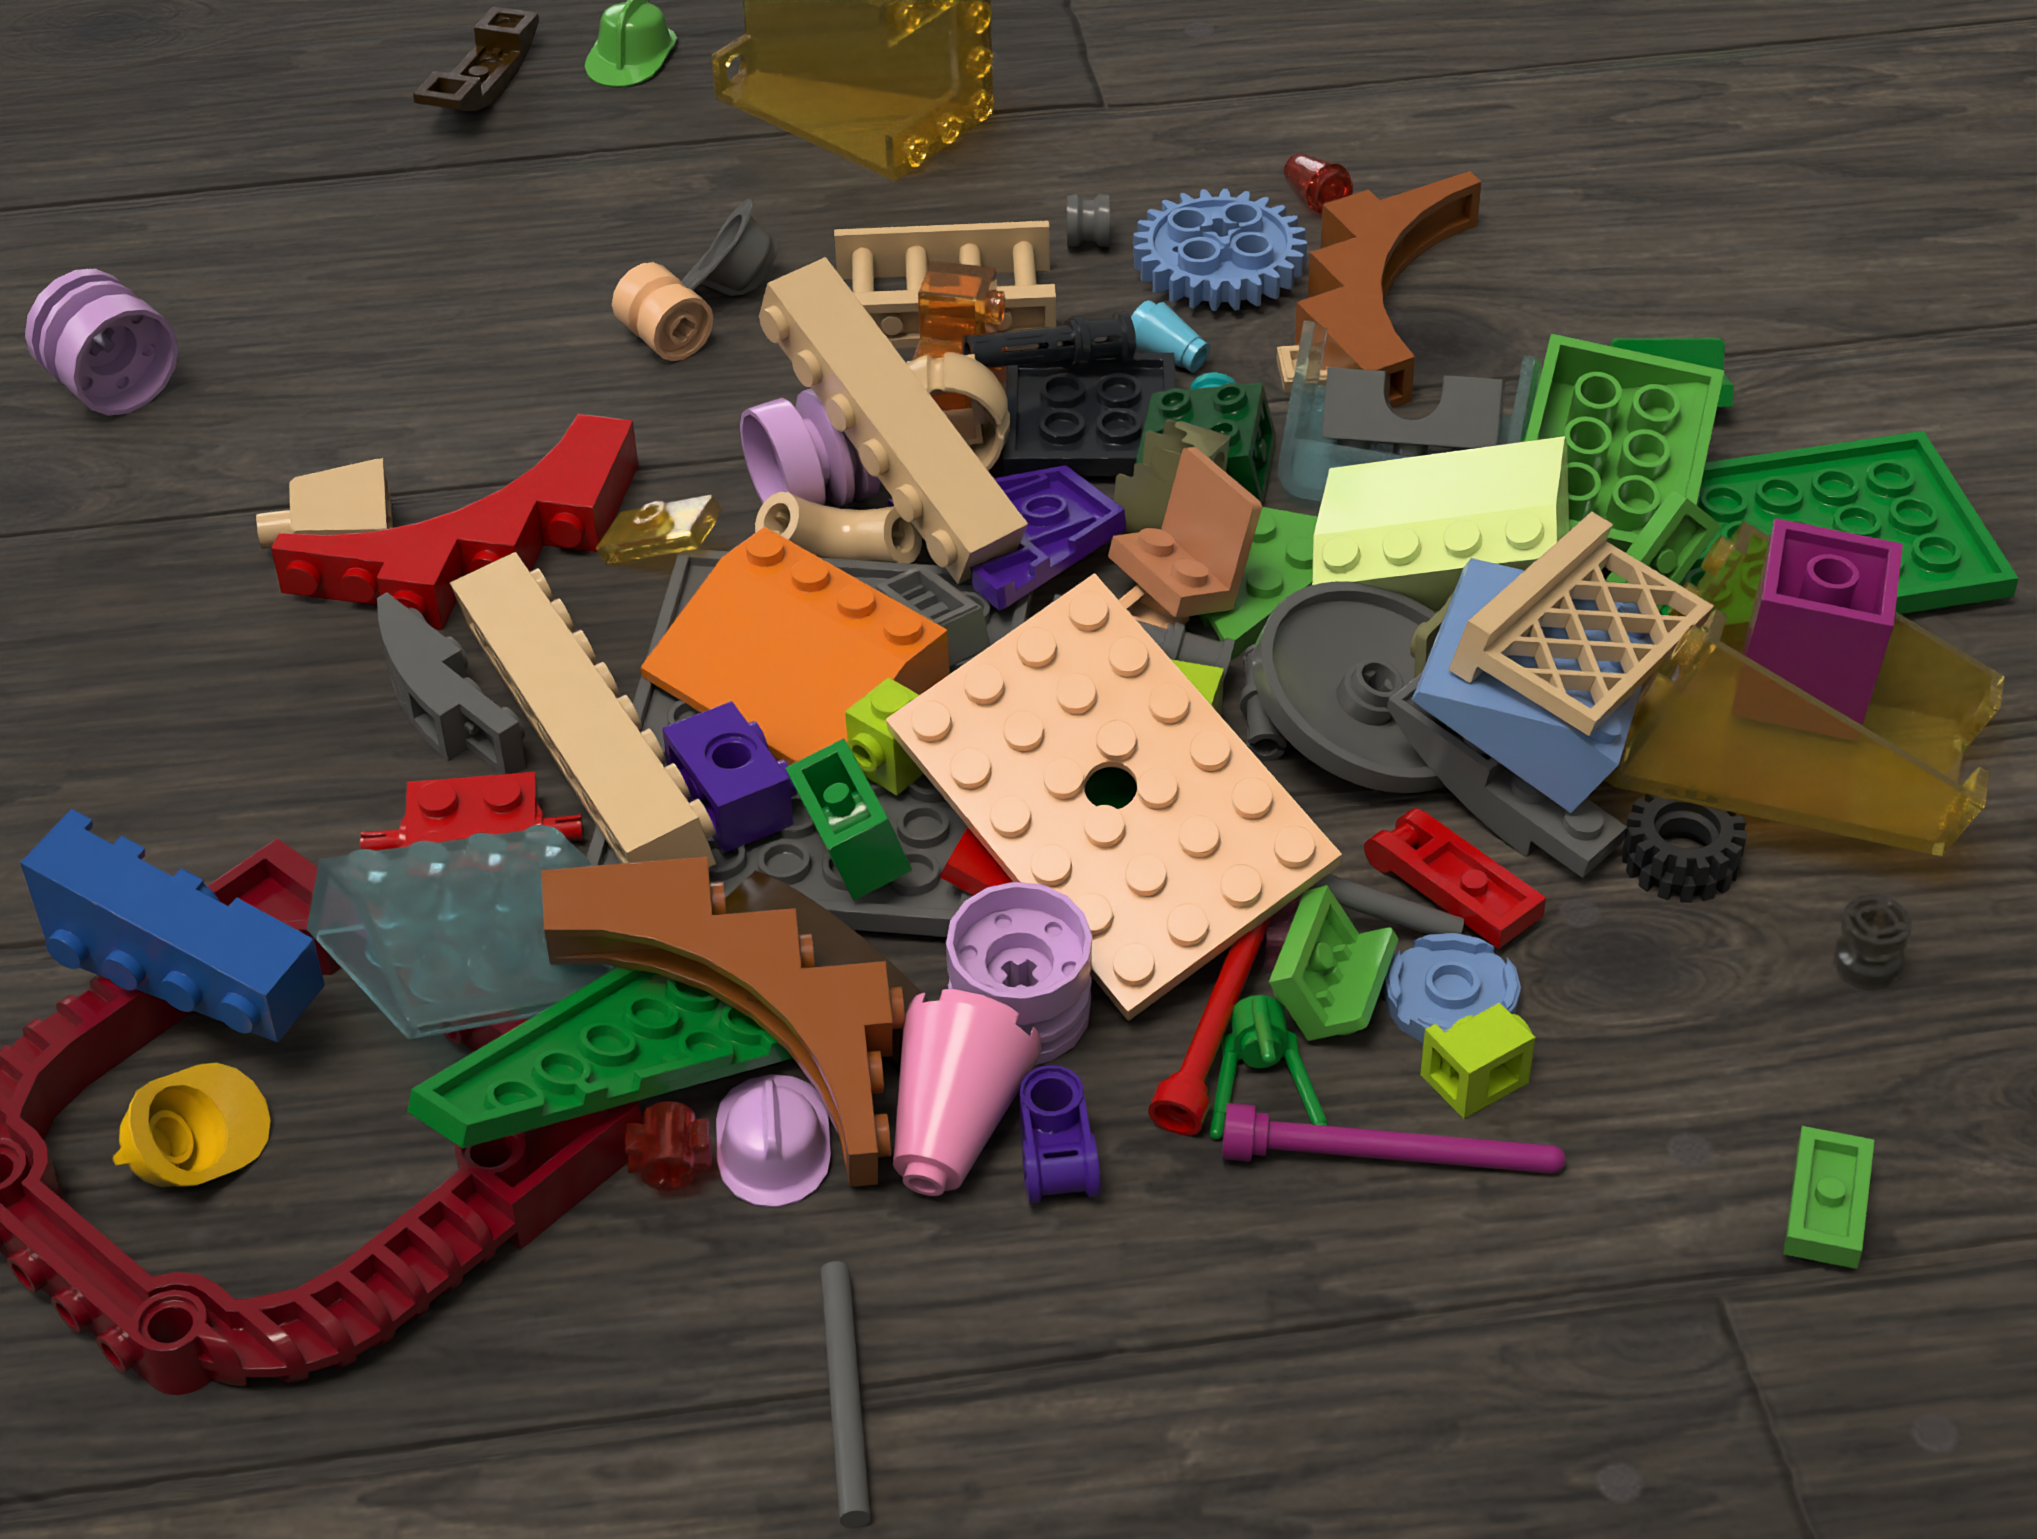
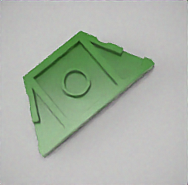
(1275, 568)

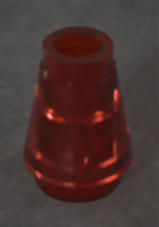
(1317, 180)

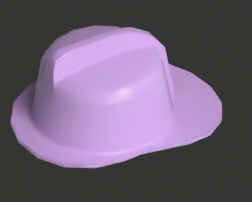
(773, 1140)

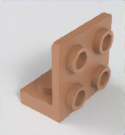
(1202, 545)

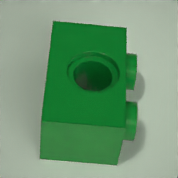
(849, 819)

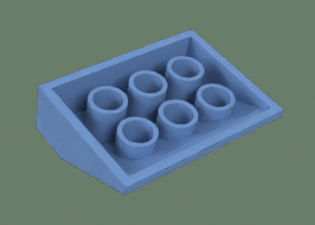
(1506, 723)

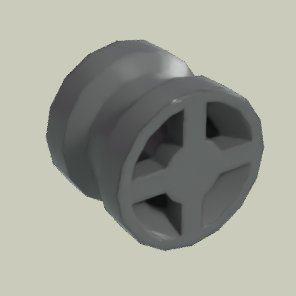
(1088, 220)

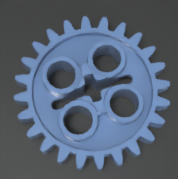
(1219, 249)

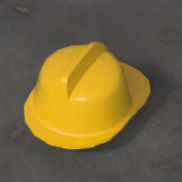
(193, 1126)

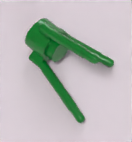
(1261, 1041)

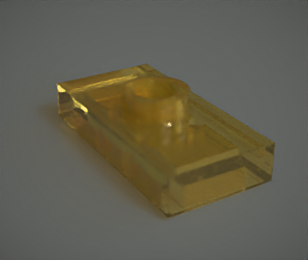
(659, 529)

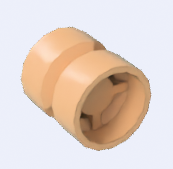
(662, 311)

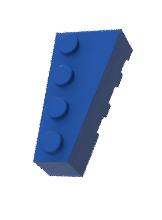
(167, 933)

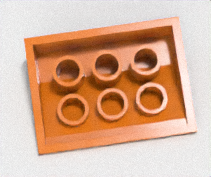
(792, 645)

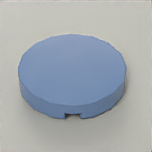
(1446, 981)

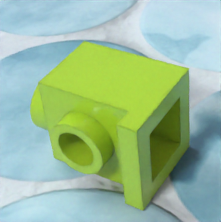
(1478, 1059)

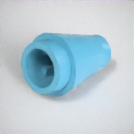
(1163, 331)

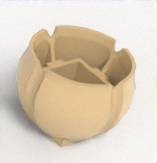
(988, 421)

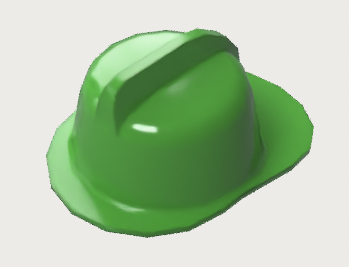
(629, 45)

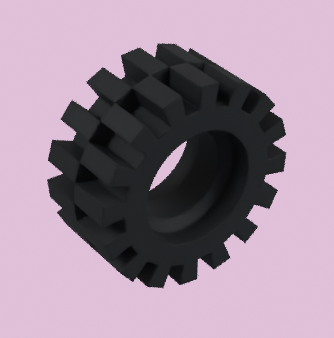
(1677, 867)

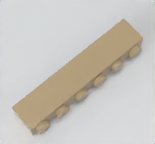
(890, 419)

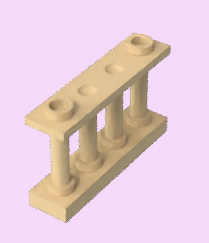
(908, 251)

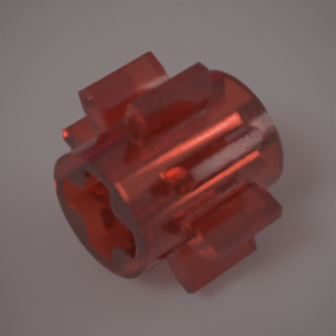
(668, 1146)

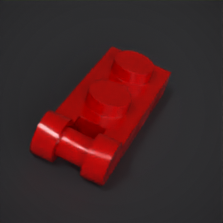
(1456, 876)

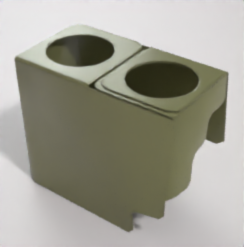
(1149, 490)

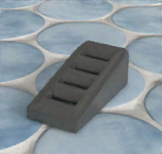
(943, 606)

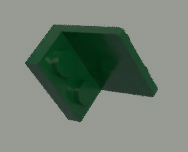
(1230, 410)

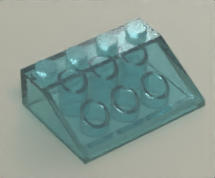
(448, 928)

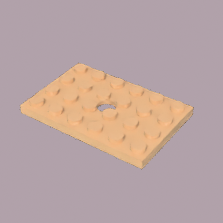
(1176, 870)

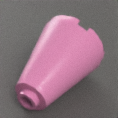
(955, 1084)

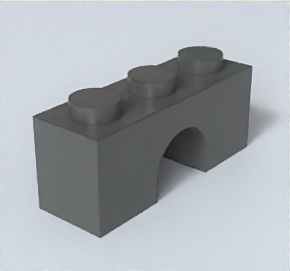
(1361, 413)

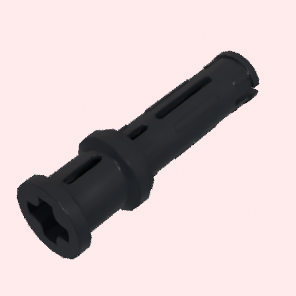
(1076, 339)

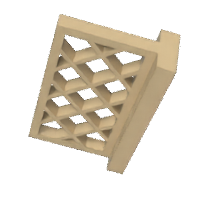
(1544, 599)

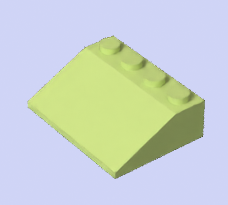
(1425, 516)

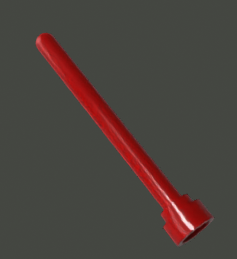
(1182, 1099)

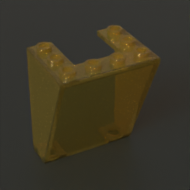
(864, 75)
(1755, 745)

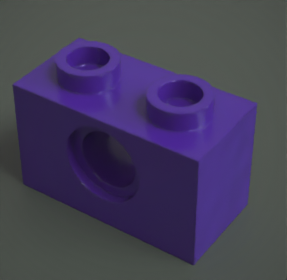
(731, 774)

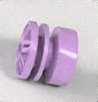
(101, 341)
(802, 453)
(1028, 953)

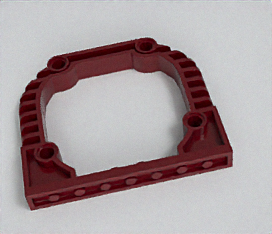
(188, 1329)

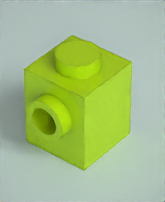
(871, 742)

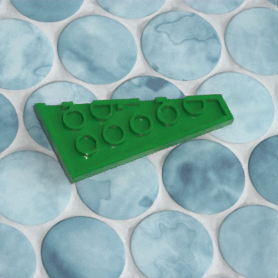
(593, 1052)

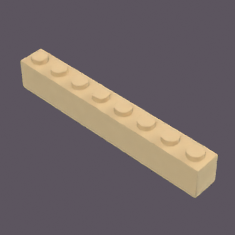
(579, 718)

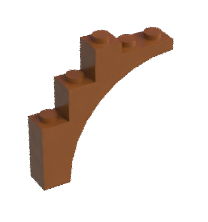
(1362, 254)
(676, 925)

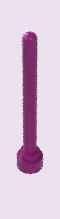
(1252, 1133)

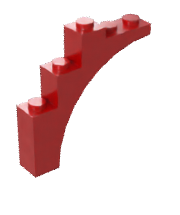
(557, 503)

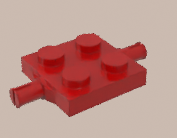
(467, 806)

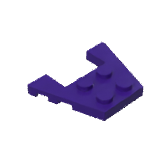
(1064, 525)

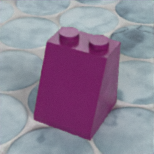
(1825, 612)

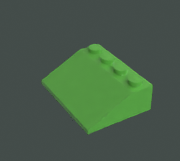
(1629, 428)

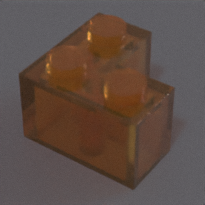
(953, 304)

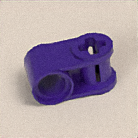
(1056, 1135)

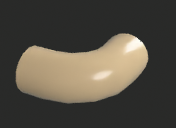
(841, 533)

